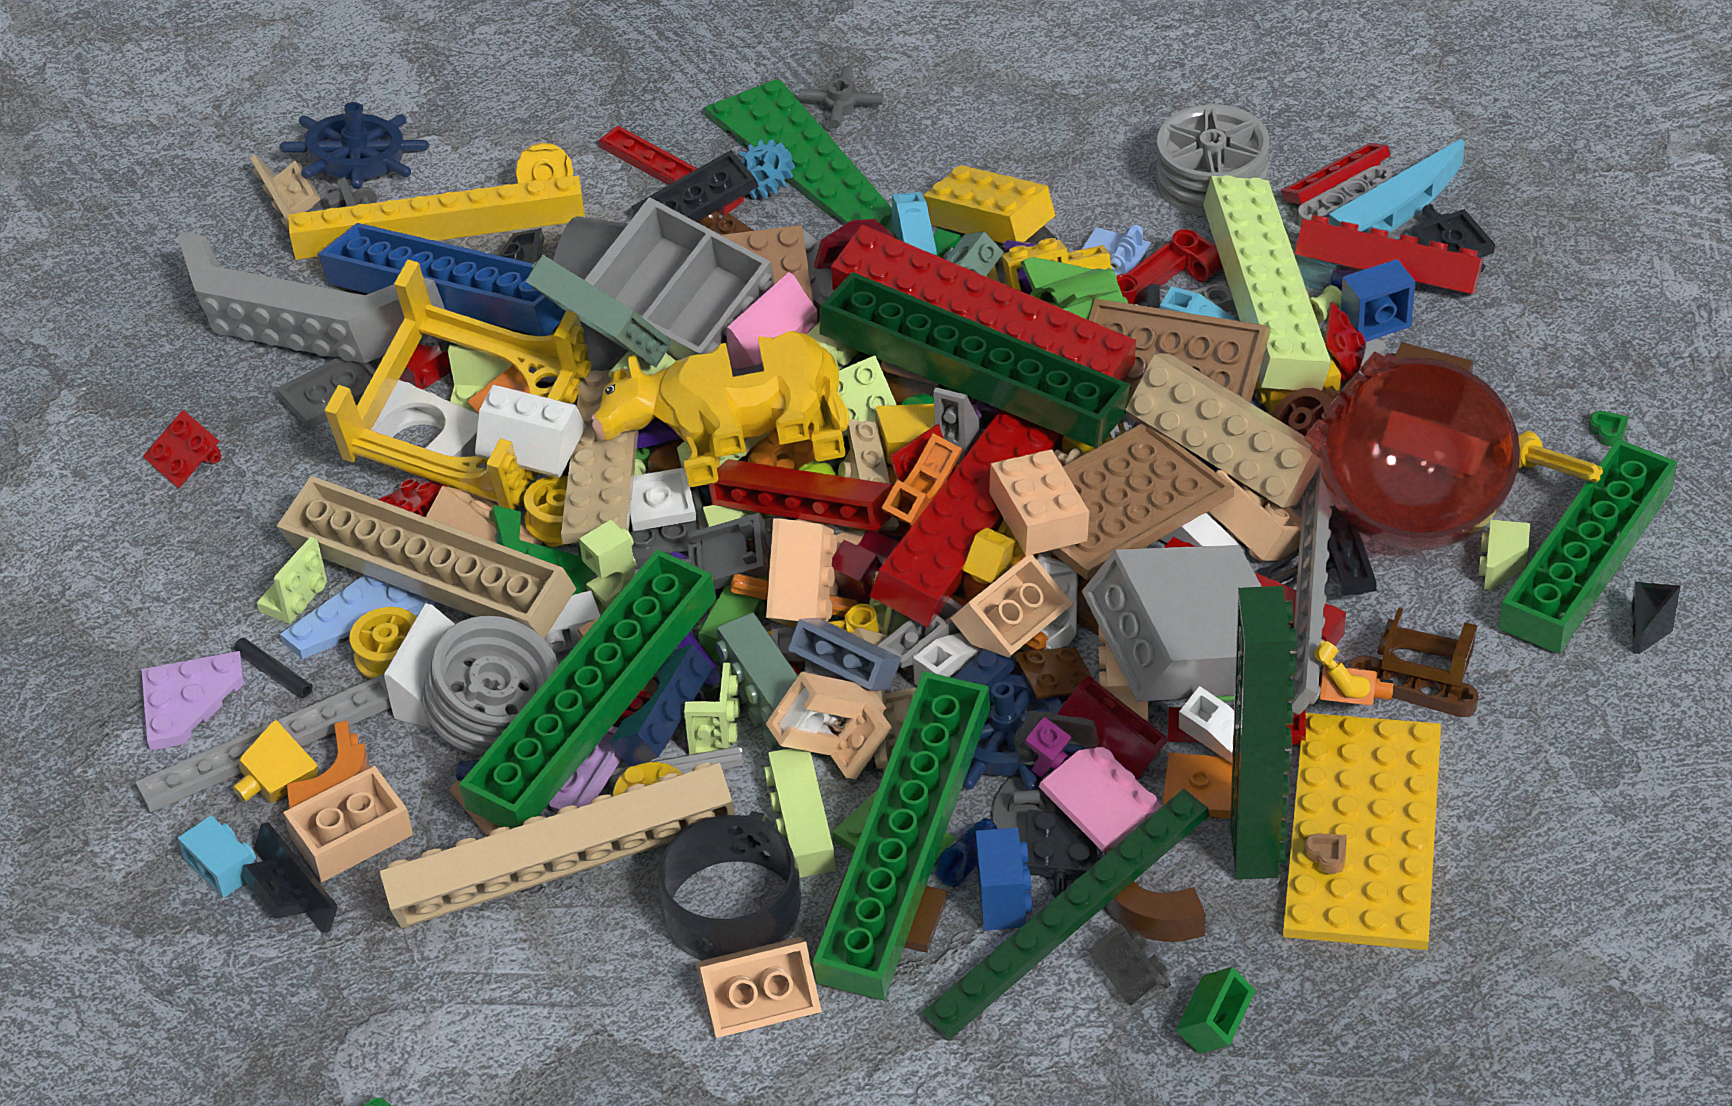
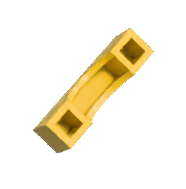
(992, 554)

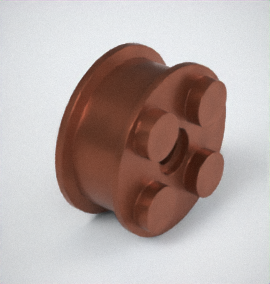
(1302, 409)

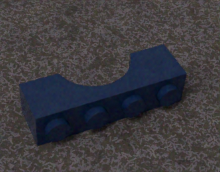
(650, 728)

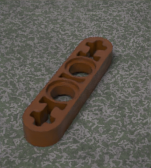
(1412, 692)

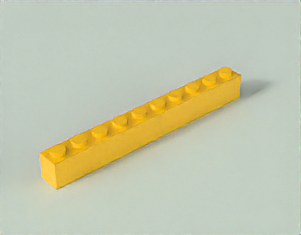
(445, 214)

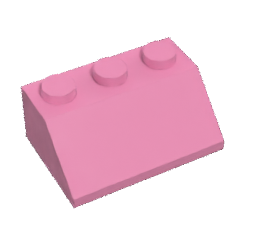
(774, 313)
(1100, 796)

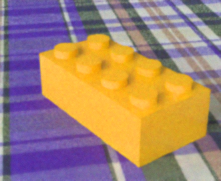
(989, 203)

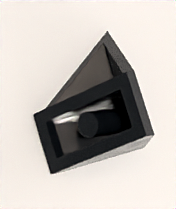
(1652, 613)

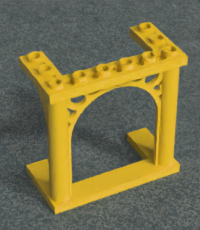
(557, 355)

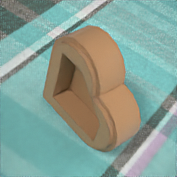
(1327, 850)

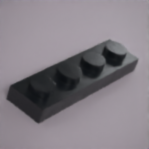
(1349, 557)

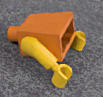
(1348, 683)

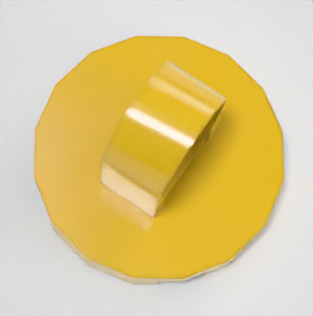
(542, 162)

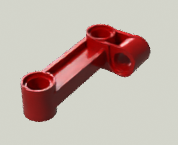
(1184, 252)

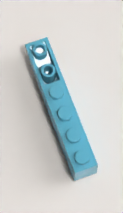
(1403, 195)

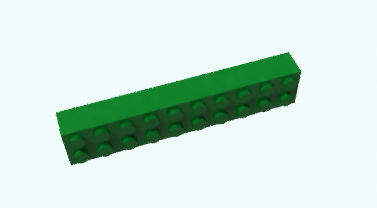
(588, 691)
(902, 836)

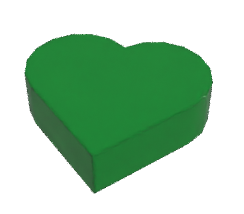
(1608, 426)

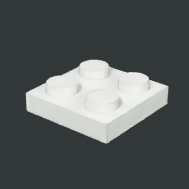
(661, 500)

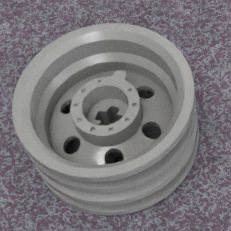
(1206, 144)
(480, 701)

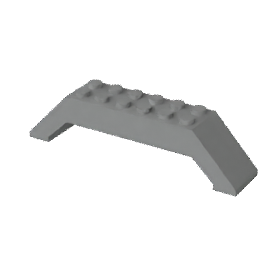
(294, 312)

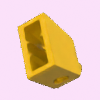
(902, 424)
(272, 764)

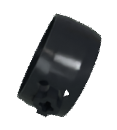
(713, 843)

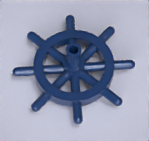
(354, 145)
(1001, 726)

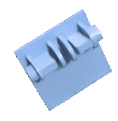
(1124, 250)

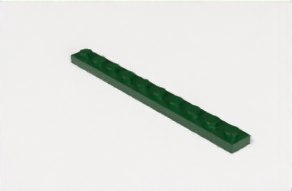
(1065, 914)

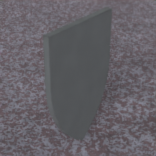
(1015, 801)

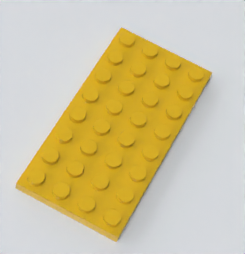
(1381, 792)

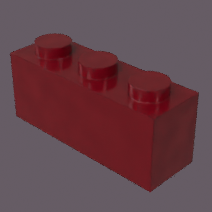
(1118, 727)

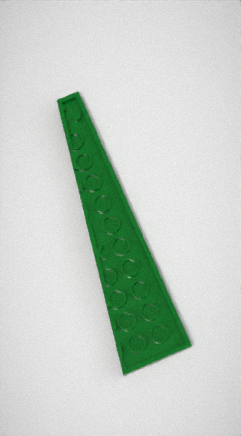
(821, 167)

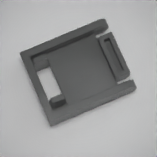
(725, 552)

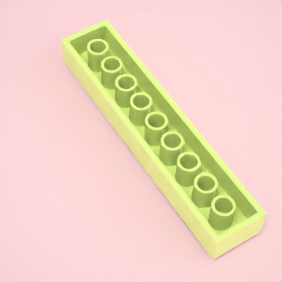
(1266, 281)

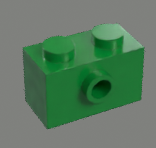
(1215, 1010)

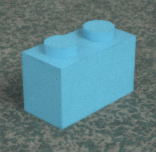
(216, 855)

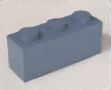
(844, 653)

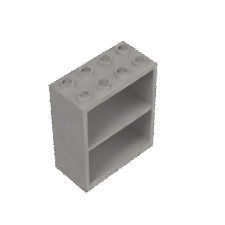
(681, 278)
(1172, 617)

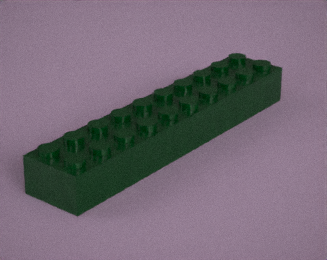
(974, 359)
(1261, 731)

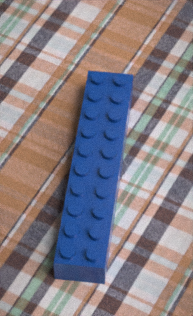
(467, 279)

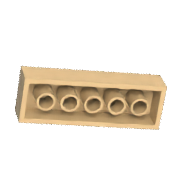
(1224, 429)

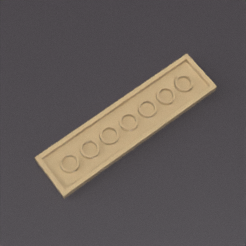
(598, 470)

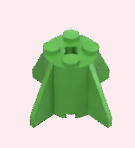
(1071, 285)

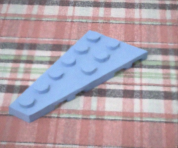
(335, 617)

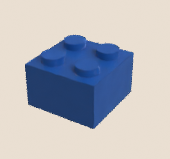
(1379, 299)
(1003, 878)

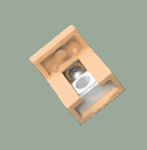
(831, 720)

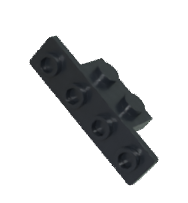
(286, 883)

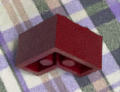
(857, 564)

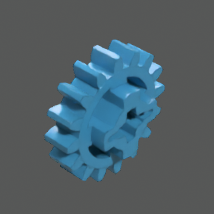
(769, 166)

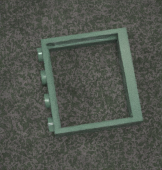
(599, 310)

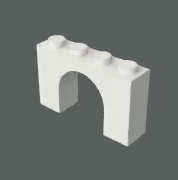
(414, 406)

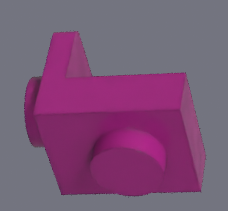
(1049, 743)

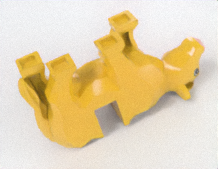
(720, 410)

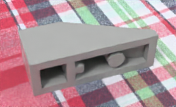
(956, 419)
(914, 637)

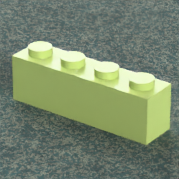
(800, 810)

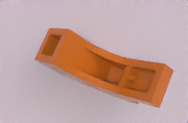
(930, 473)
(350, 761)

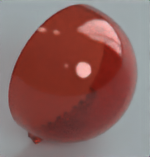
(1416, 452)

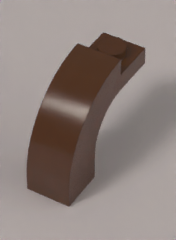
(1159, 915)

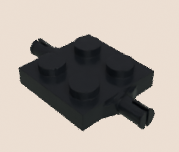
(1454, 229)
(1057, 847)

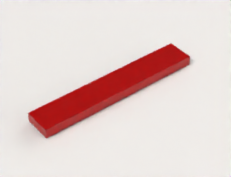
(651, 159)

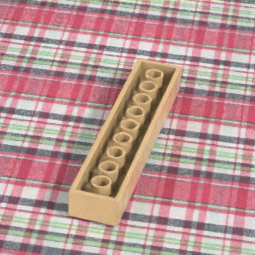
(427, 556)
(553, 845)

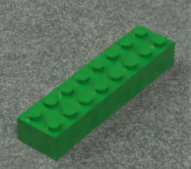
(1587, 546)

